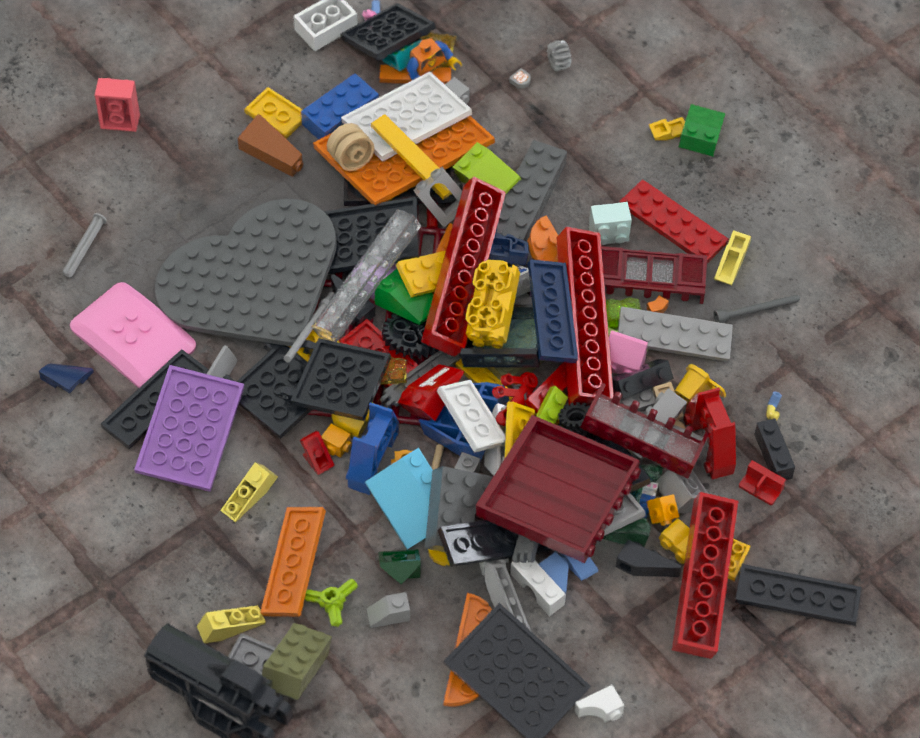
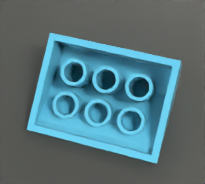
(404, 496)

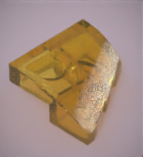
(395, 372)

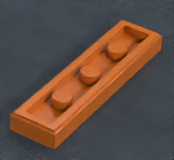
(391, 75)

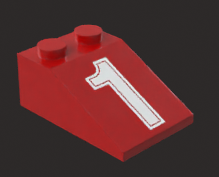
(422, 397)

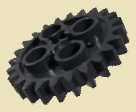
(405, 337)

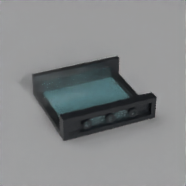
(518, 352)

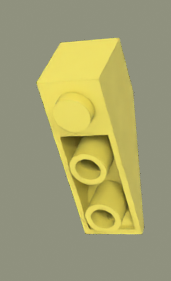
(249, 491)
(227, 623)

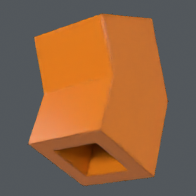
(659, 305)

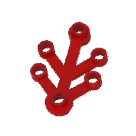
(528, 383)

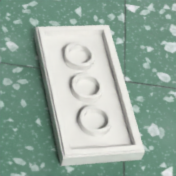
(472, 415)

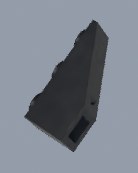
(644, 562)

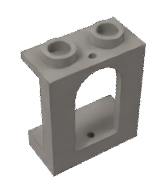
(423, 192)

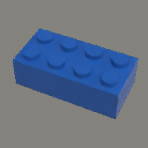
(325, 113)

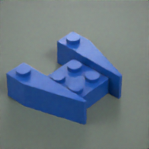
(445, 429)
(370, 449)

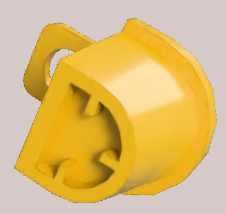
(694, 382)

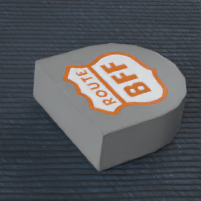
(520, 79)

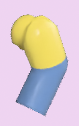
(772, 405)

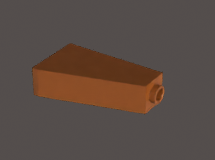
(271, 147)

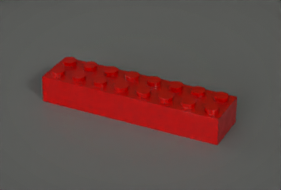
(705, 575)

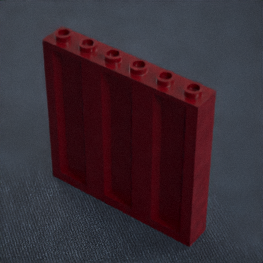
(558, 488)

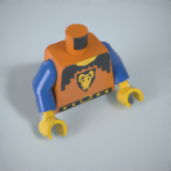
(428, 57)

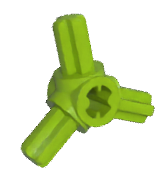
(332, 600)

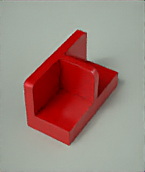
(762, 483)

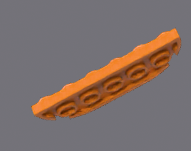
(543, 241)
(474, 612)

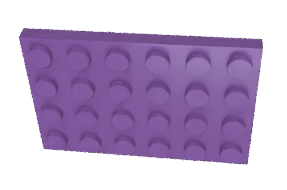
(189, 428)

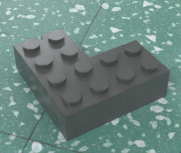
(452, 501)

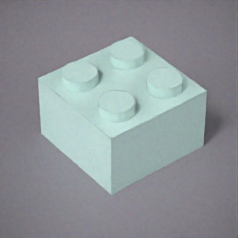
(611, 221)

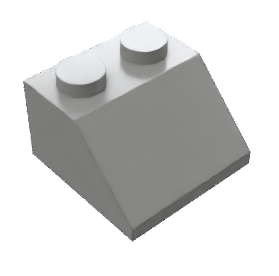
(684, 489)

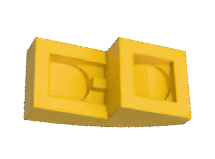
(667, 130)

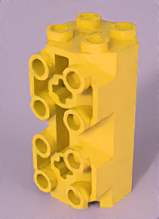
(492, 303)

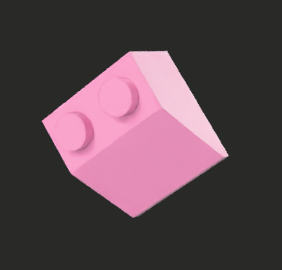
(626, 353)

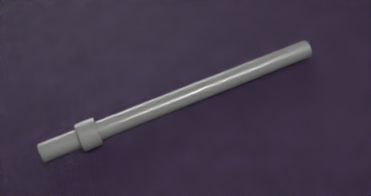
(307, 330)

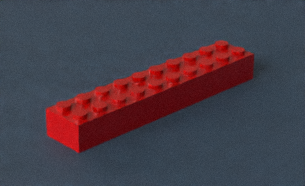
(466, 249)
(584, 266)

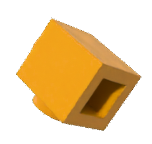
(337, 440)

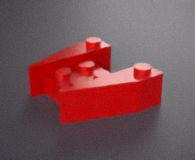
(708, 413)

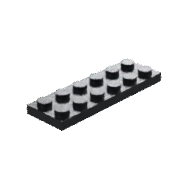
(134, 415)
(479, 543)
(798, 594)

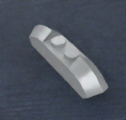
(502, 590)

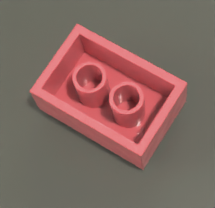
(117, 104)

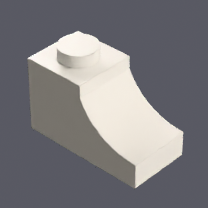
(603, 704)

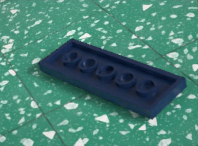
(552, 311)

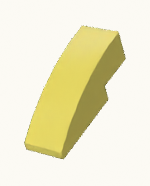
(732, 257)

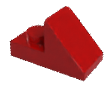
(316, 452)

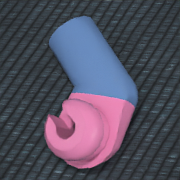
(375, 9)

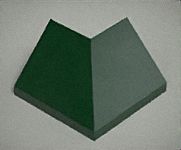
(401, 564)

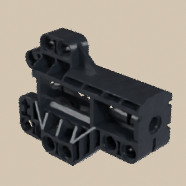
(217, 689)

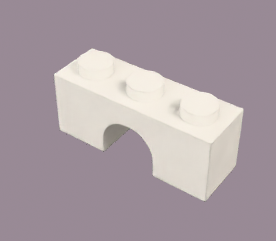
(547, 592)

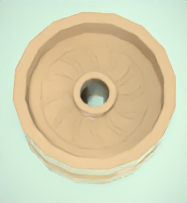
(350, 147)

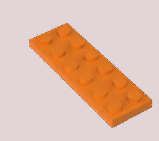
(293, 562)

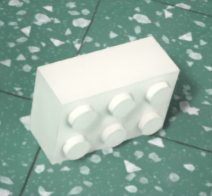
(324, 22)

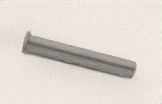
(84, 244)

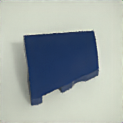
(509, 249)
(64, 376)

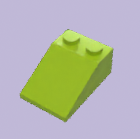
(487, 167)

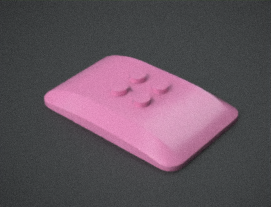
(131, 333)

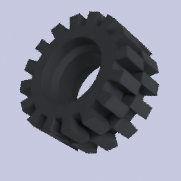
(573, 412)

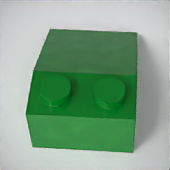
(701, 130)
(394, 297)

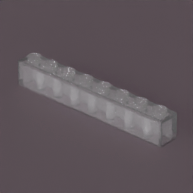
(366, 276)

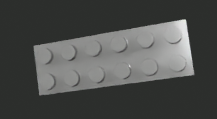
(677, 333)

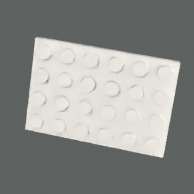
(416, 108)

